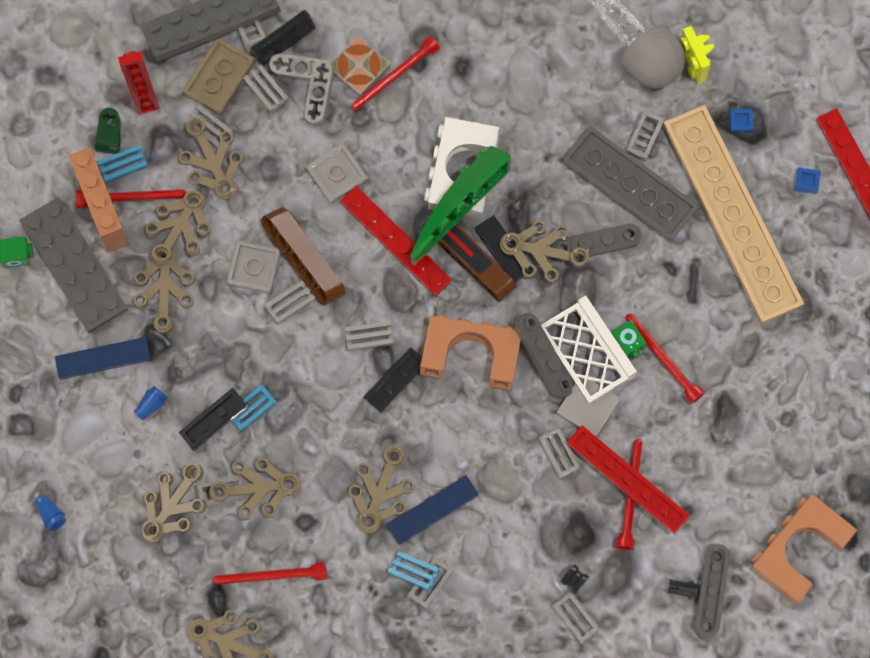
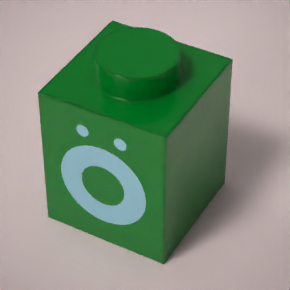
(15, 252)
(629, 340)

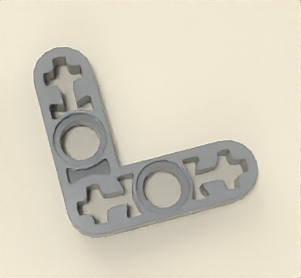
(311, 74)

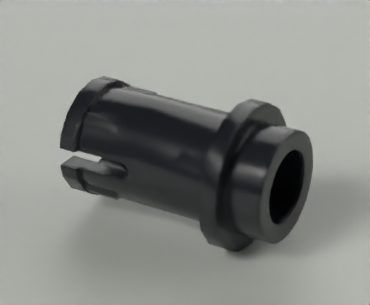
(687, 589)

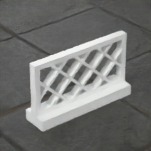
(606, 344)

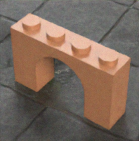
(98, 200)
(446, 333)
(811, 517)

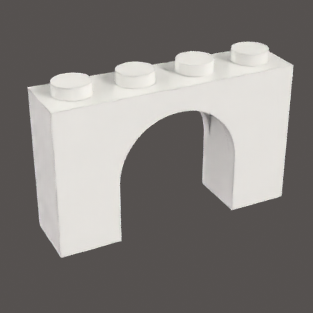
(456, 138)

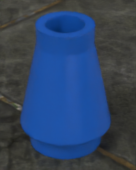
(151, 401)
(51, 515)

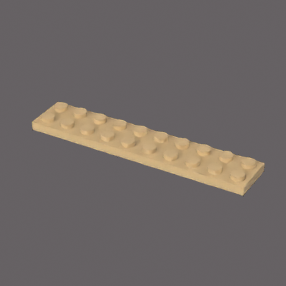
(733, 214)

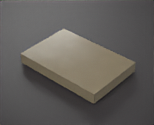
(218, 76)

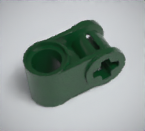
(108, 135)

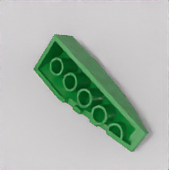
(463, 195)

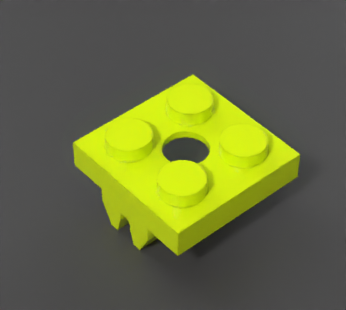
(696, 53)

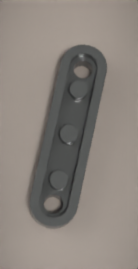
(601, 241)
(544, 355)
(712, 591)

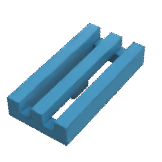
(119, 156)
(236, 421)
(398, 563)

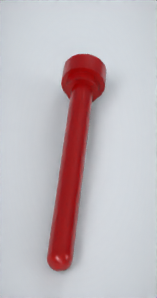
(428, 47)
(134, 196)
(692, 392)
(625, 540)
(316, 571)

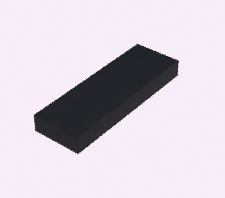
(283, 37)
(491, 233)
(394, 381)
(213, 419)

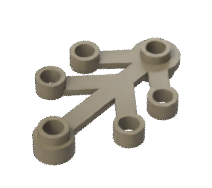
(213, 161)
(178, 225)
(540, 250)
(164, 285)
(258, 487)
(380, 493)
(171, 505)
(227, 640)

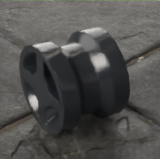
(574, 579)

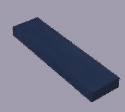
(103, 358)
(432, 510)

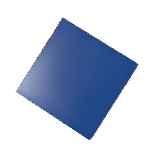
(741, 121)
(807, 180)

